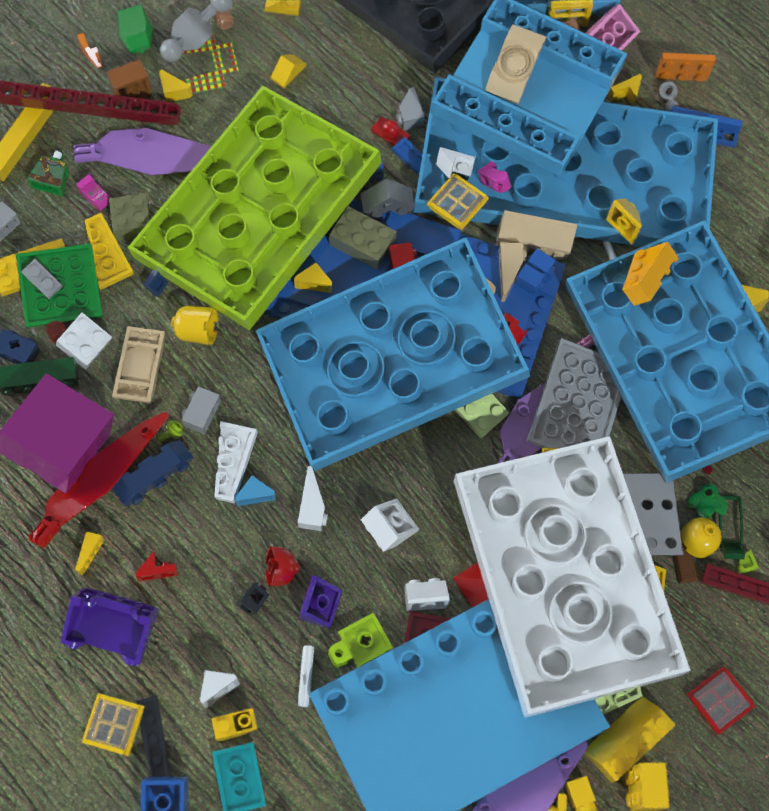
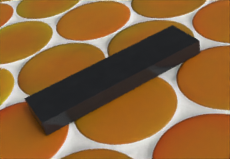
(154, 738)

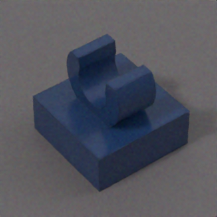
(155, 283)

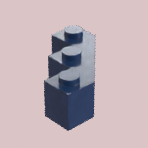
(152, 473)

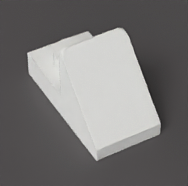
(454, 161)

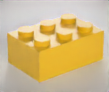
(647, 787)

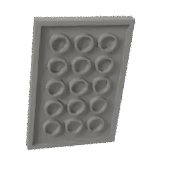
(576, 399)

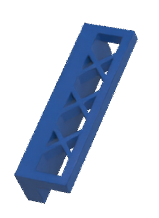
(725, 125)

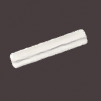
(306, 675)

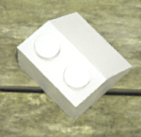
(389, 524)
(426, 595)

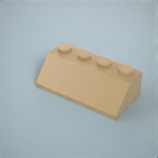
(535, 232)

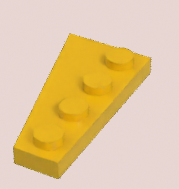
(108, 256)

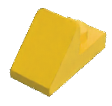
(288, 7)
(626, 88)

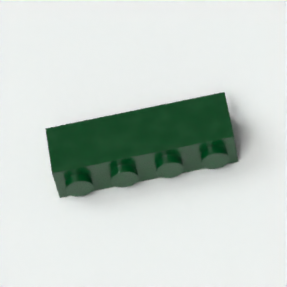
(26, 376)

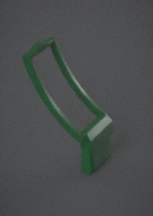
(730, 548)

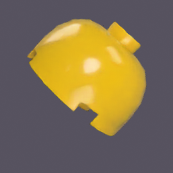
(701, 537)

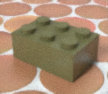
(362, 238)

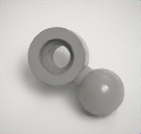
(669, 97)

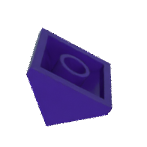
(320, 602)

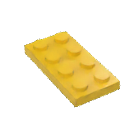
(9, 271)

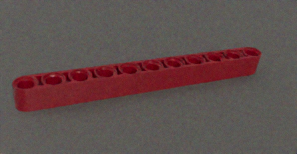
(73, 98)

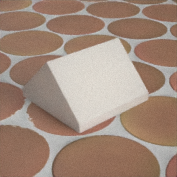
(216, 686)

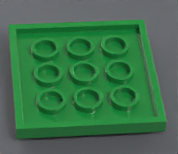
(72, 268)

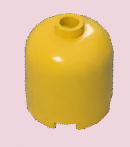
(195, 324)

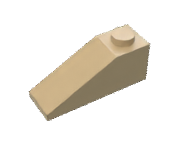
(510, 263)

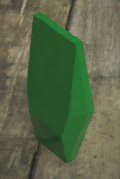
(135, 29)

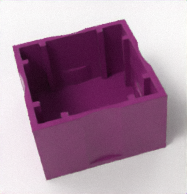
(55, 433)

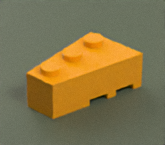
(647, 271)

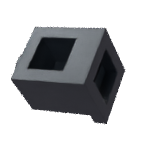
(260, 595)

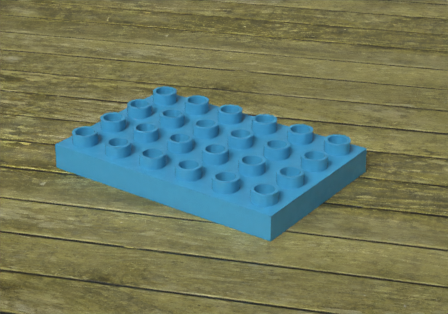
(688, 358)

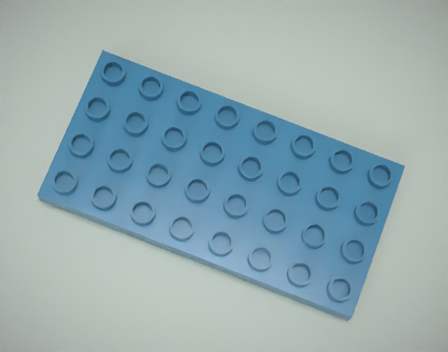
(628, 152)

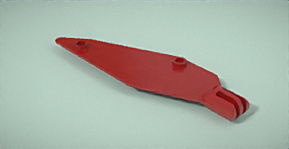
(96, 479)

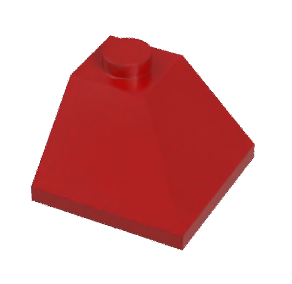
(472, 585)

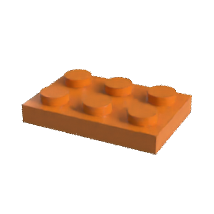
(685, 66)

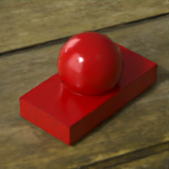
(389, 131)

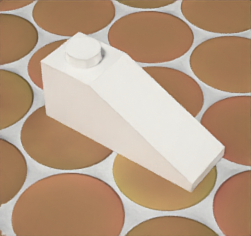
(312, 508)

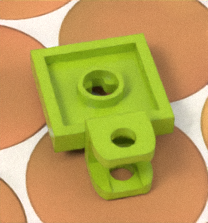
(350, 644)

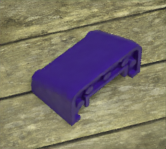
(109, 624)

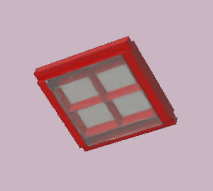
(720, 700)

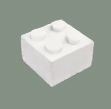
(83, 340)

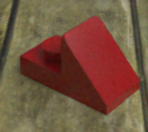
(151, 571)

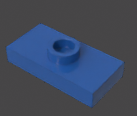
(408, 154)

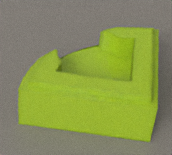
(748, 564)

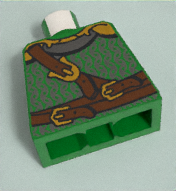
(50, 174)

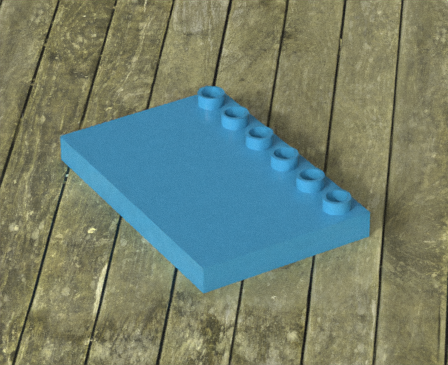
(391, 354)
(443, 720)

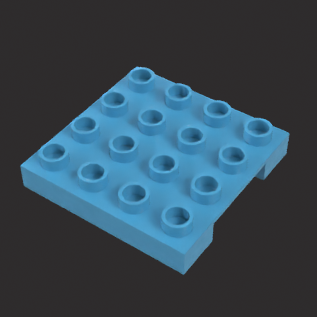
(559, 97)

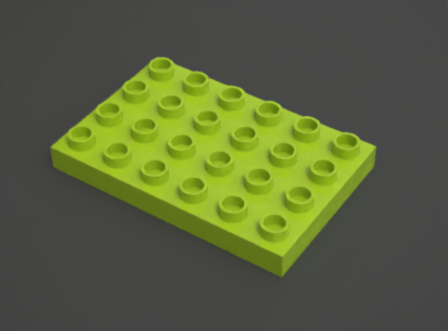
(255, 206)

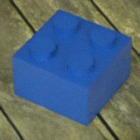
(164, 794)

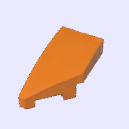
(92, 54)

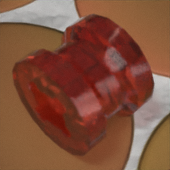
(54, 328)

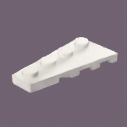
(234, 453)

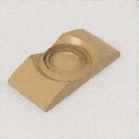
(515, 64)
(139, 364)

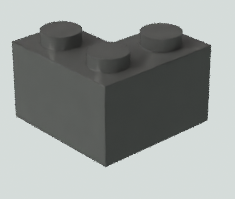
(386, 197)

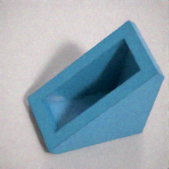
(254, 492)

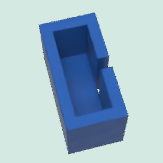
(533, 274)

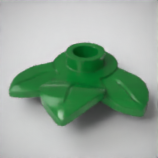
(708, 504)

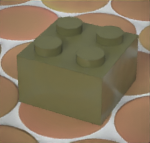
(129, 215)

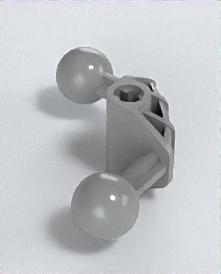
(192, 30)

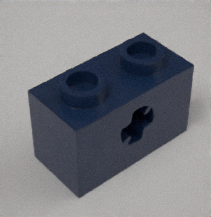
(16, 348)

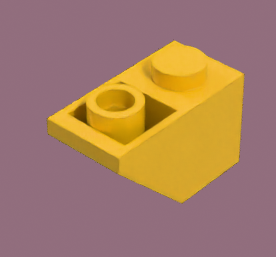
(234, 724)

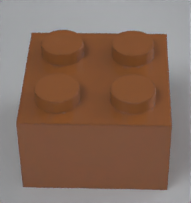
(130, 81)

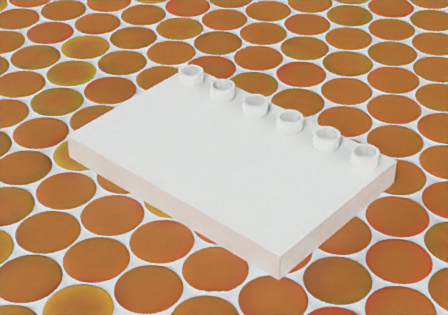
(569, 576)

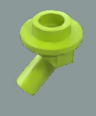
(175, 430)

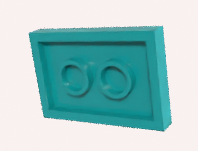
(239, 778)

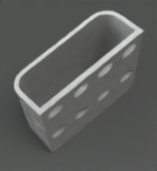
(656, 512)

